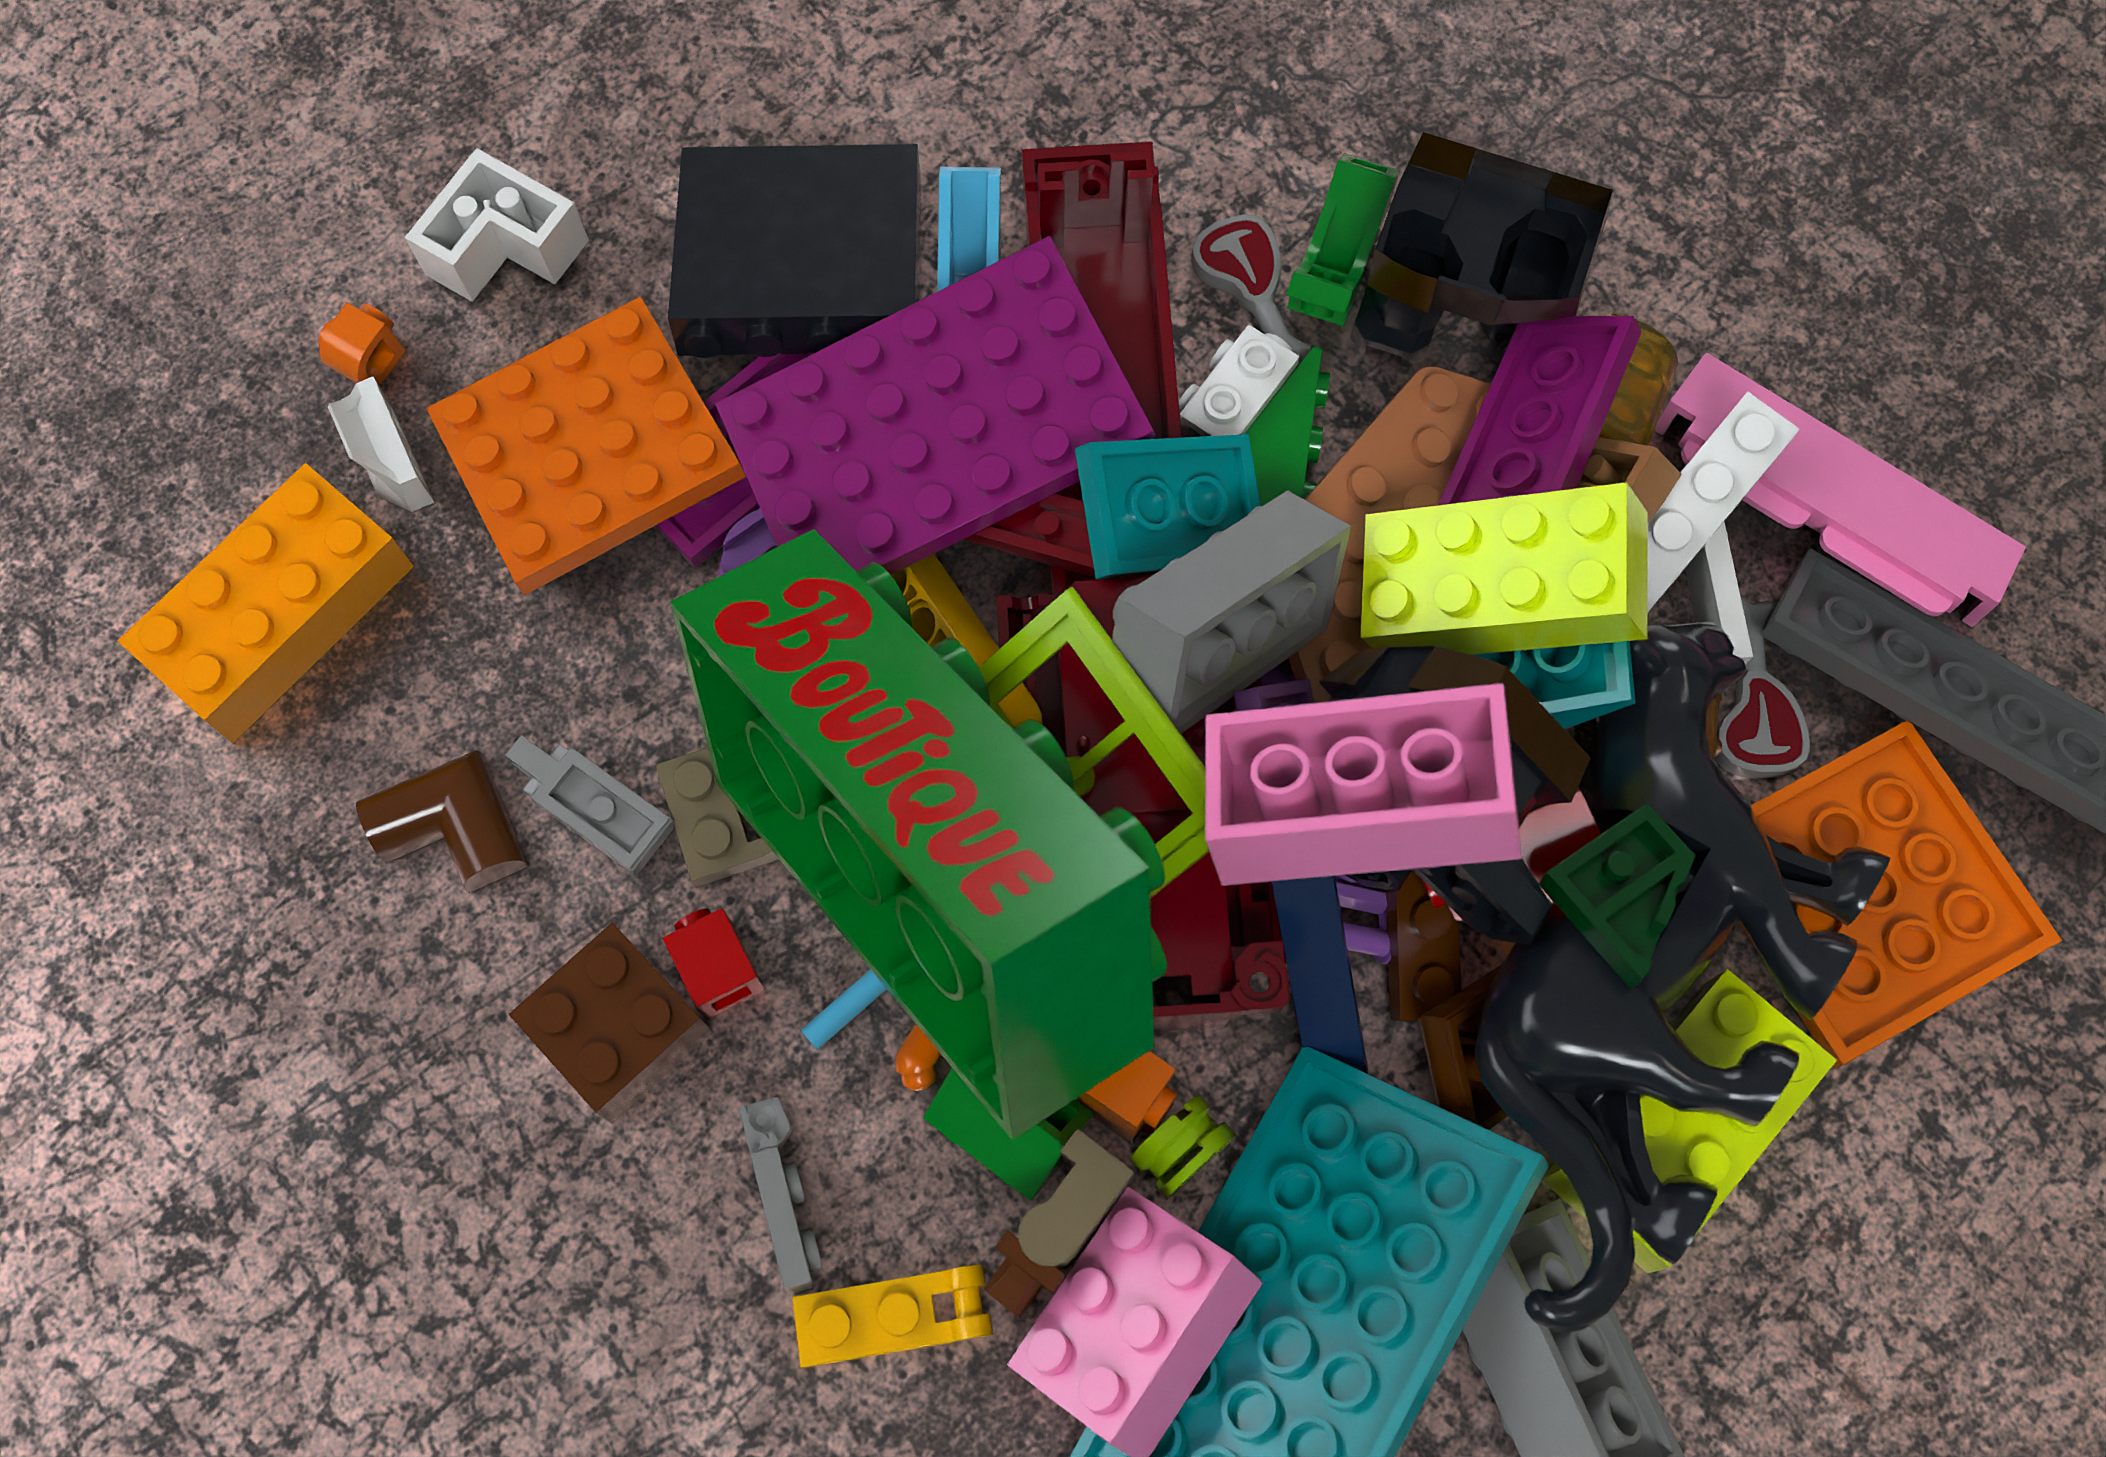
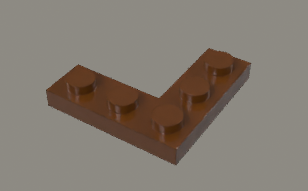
(1422, 949)

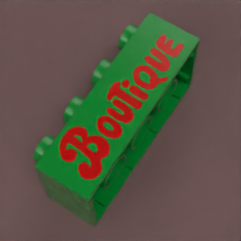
(928, 826)

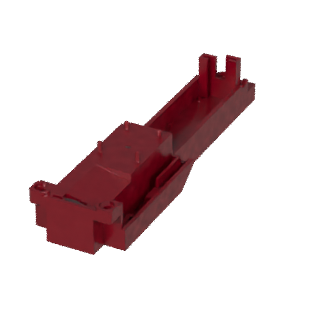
(1110, 232)

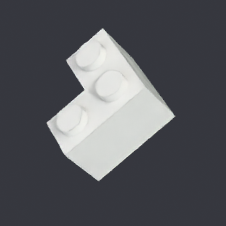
(492, 216)

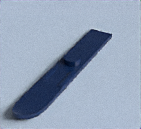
(1320, 968)

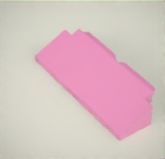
(1858, 503)

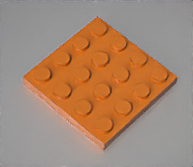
(584, 445)
(1944, 908)

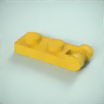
(888, 1317)

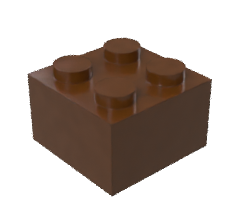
(610, 1024)

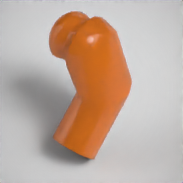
(916, 1061)

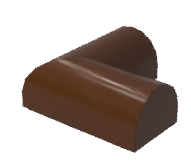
(448, 803)
(1450, 1046)

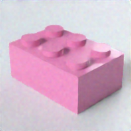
(1135, 1324)

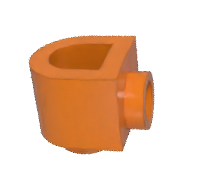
(360, 344)

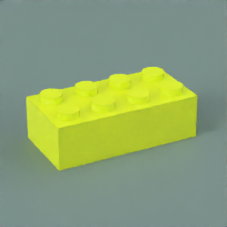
(1508, 572)
(1718, 1029)

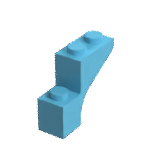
(968, 222)

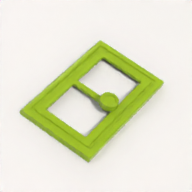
(1072, 621)

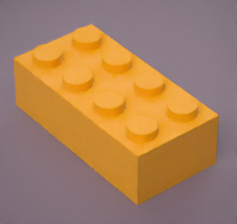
(267, 603)

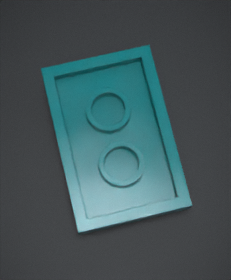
(1161, 498)

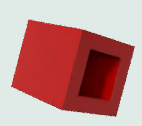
(712, 961)

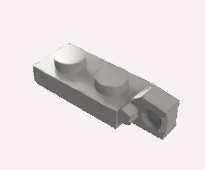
(592, 803)
(780, 1188)

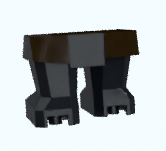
(1480, 243)
(1548, 766)

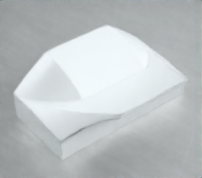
(380, 445)

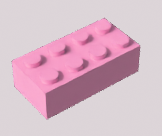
(1361, 786)

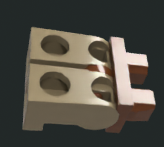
(1059, 1230)

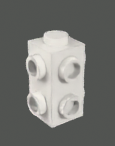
(1239, 387)

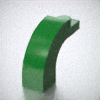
(1343, 240)

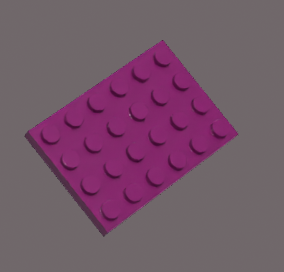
(935, 416)

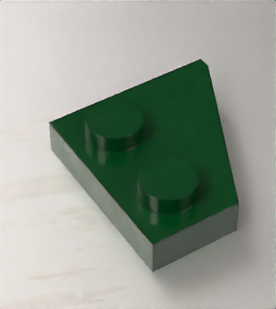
(1623, 889)

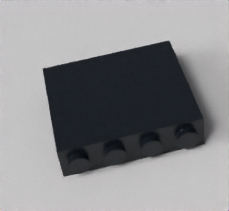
(792, 245)

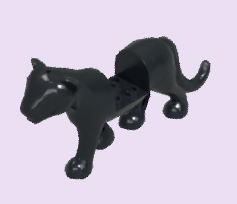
(1576, 1046)

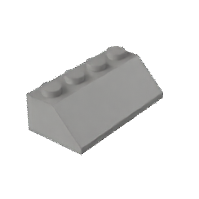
(1232, 607)
(1553, 1387)

